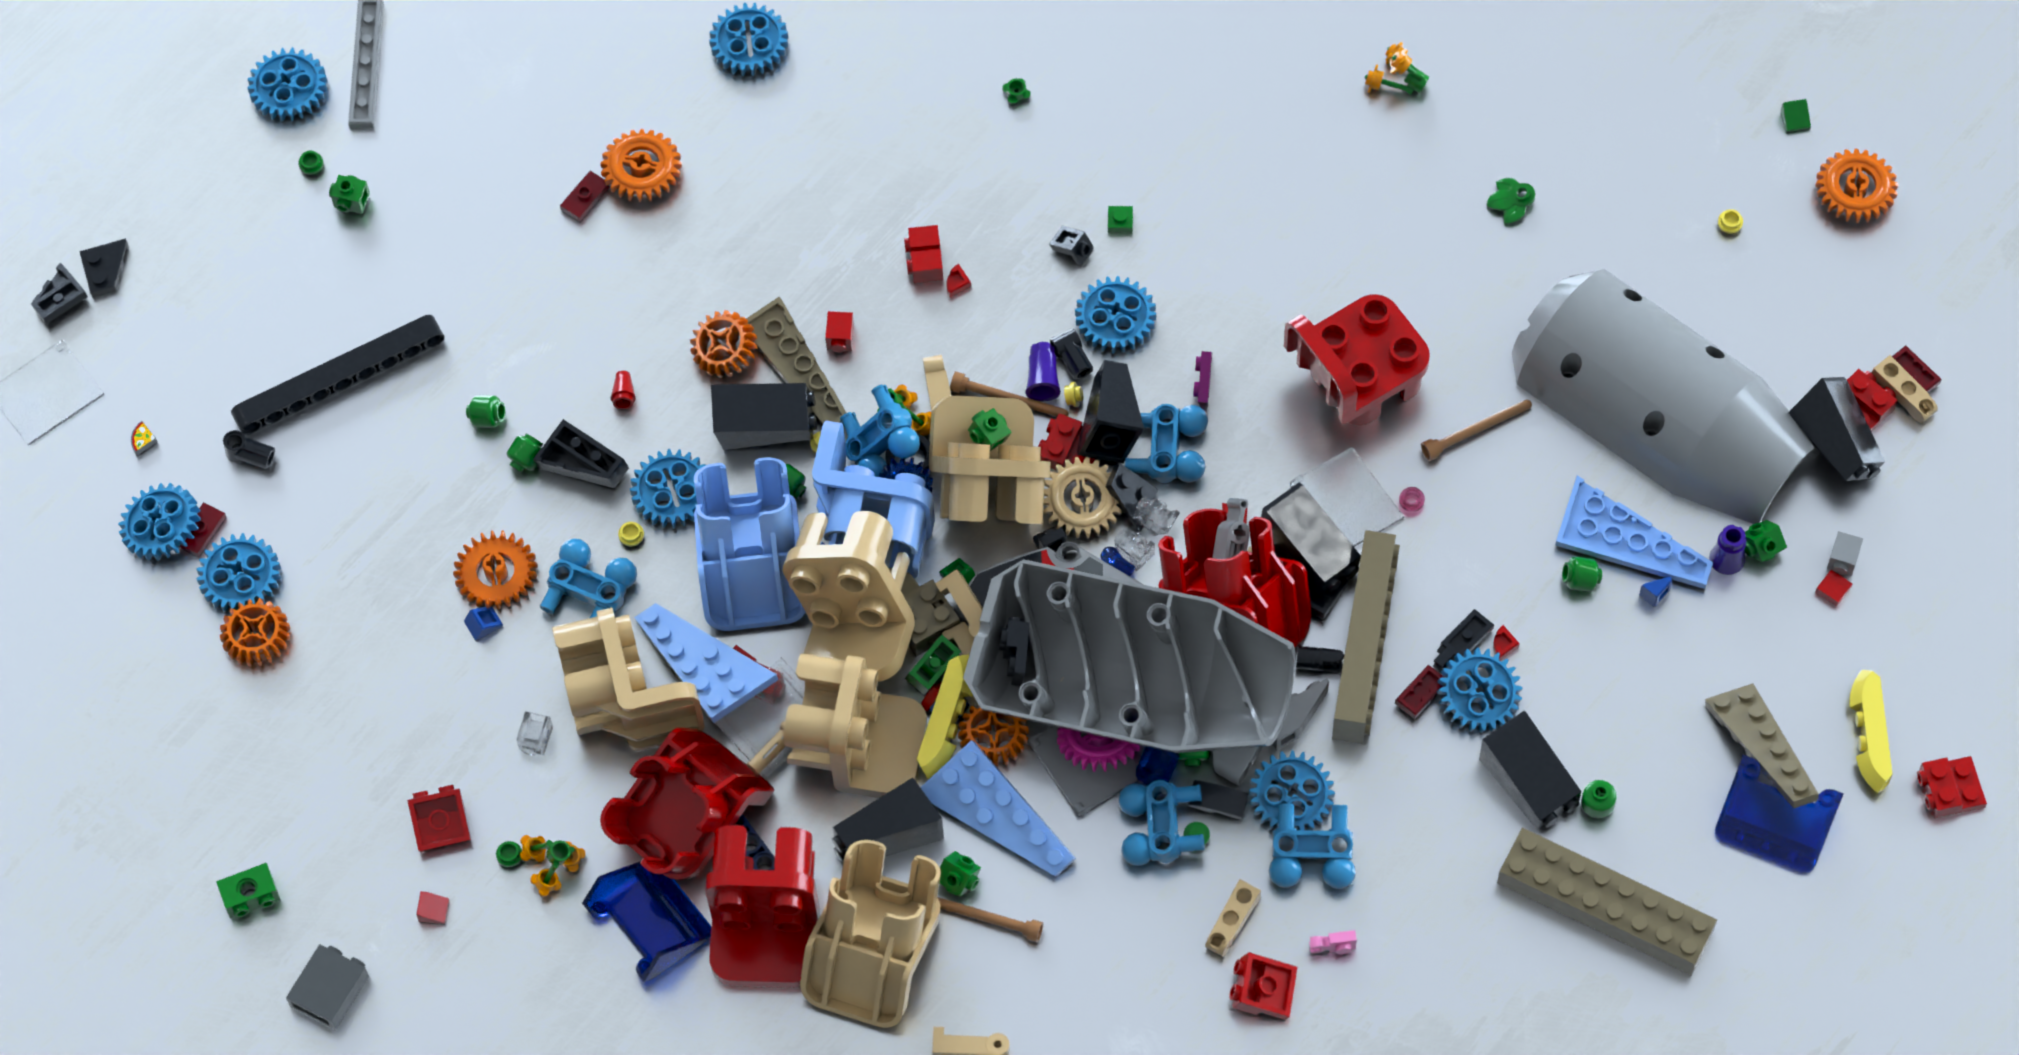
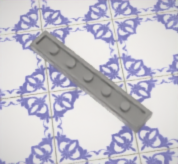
(365, 64)

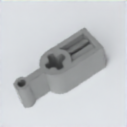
(1227, 543)

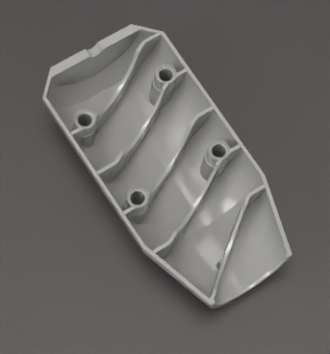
(1659, 395)
(1167, 685)

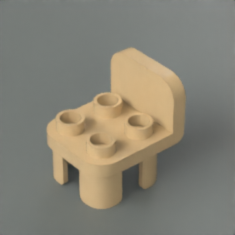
(968, 465)
(852, 592)
(609, 686)
(852, 728)
(870, 937)

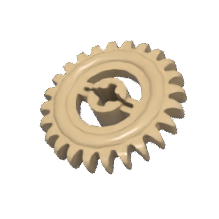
(1084, 521)

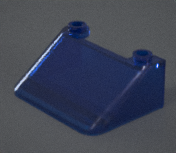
(1768, 827)
(651, 914)

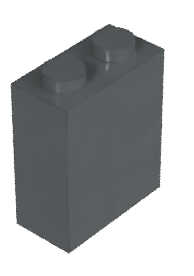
(328, 986)

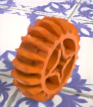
(708, 360)
(244, 647)
(1016, 731)

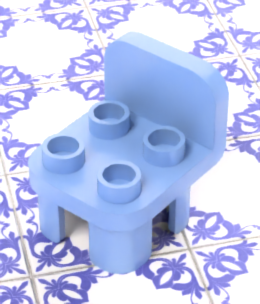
(854, 489)
(744, 548)

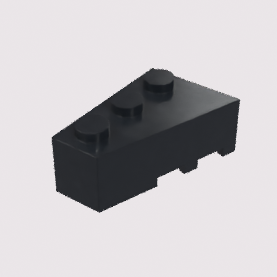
(580, 457)

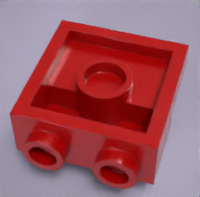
(1873, 400)
(1062, 441)
(1951, 786)
(438, 818)
(1263, 986)

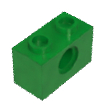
(932, 664)
(255, 878)

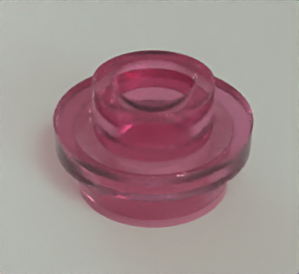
(1411, 492)

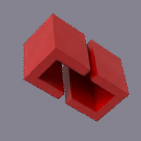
(925, 254)

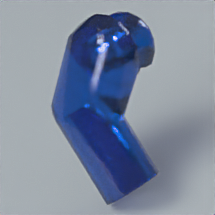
(1112, 556)

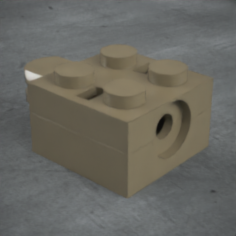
(931, 613)

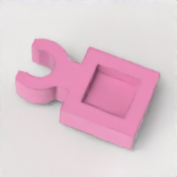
(1336, 942)

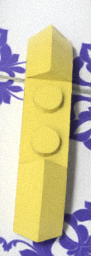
(1867, 700)
(942, 726)

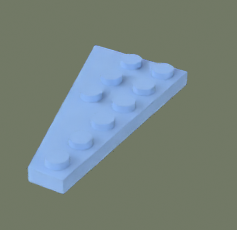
(1619, 535)
(718, 671)
(984, 799)

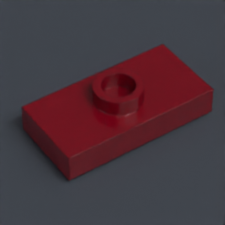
(584, 196)
(1917, 369)
(208, 525)
(1419, 692)

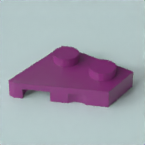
(1203, 365)

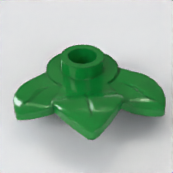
(1508, 199)

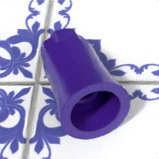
(1042, 373)
(1729, 551)

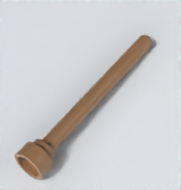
(962, 383)
(1433, 448)
(1030, 929)

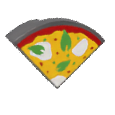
(142, 438)

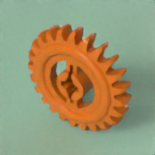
(641, 165)
(1849, 200)
(486, 552)

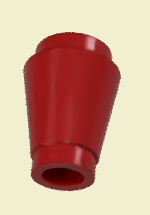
(623, 392)

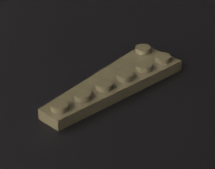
(791, 358)
(1756, 730)

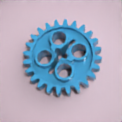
(725, 41)
(287, 84)
(1122, 295)
(648, 495)
(159, 521)
(247, 553)
(1460, 701)
(1304, 773)

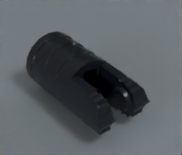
(1319, 659)

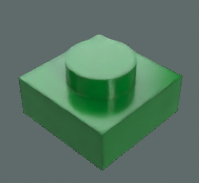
(1120, 219)

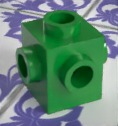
(349, 194)
(989, 429)
(1764, 541)
(959, 874)

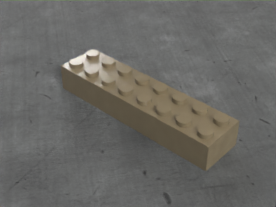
(1366, 637)
(1606, 901)

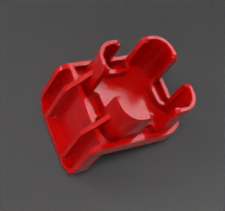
(1361, 356)
(1251, 583)
(681, 801)
(761, 914)

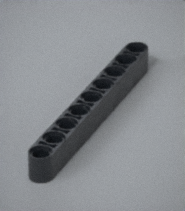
(337, 374)

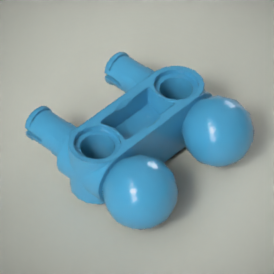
(884, 430)
(1165, 443)
(585, 584)
(1162, 822)
(1337, 870)

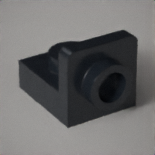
(1073, 243)
(1050, 538)

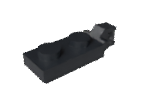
(1464, 636)

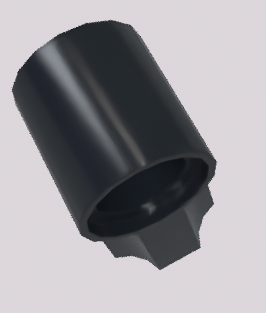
(1069, 349)
(248, 451)

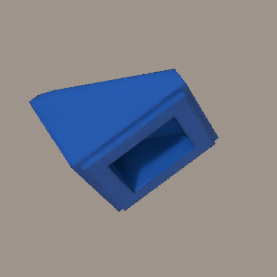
(1656, 590)
(482, 622)

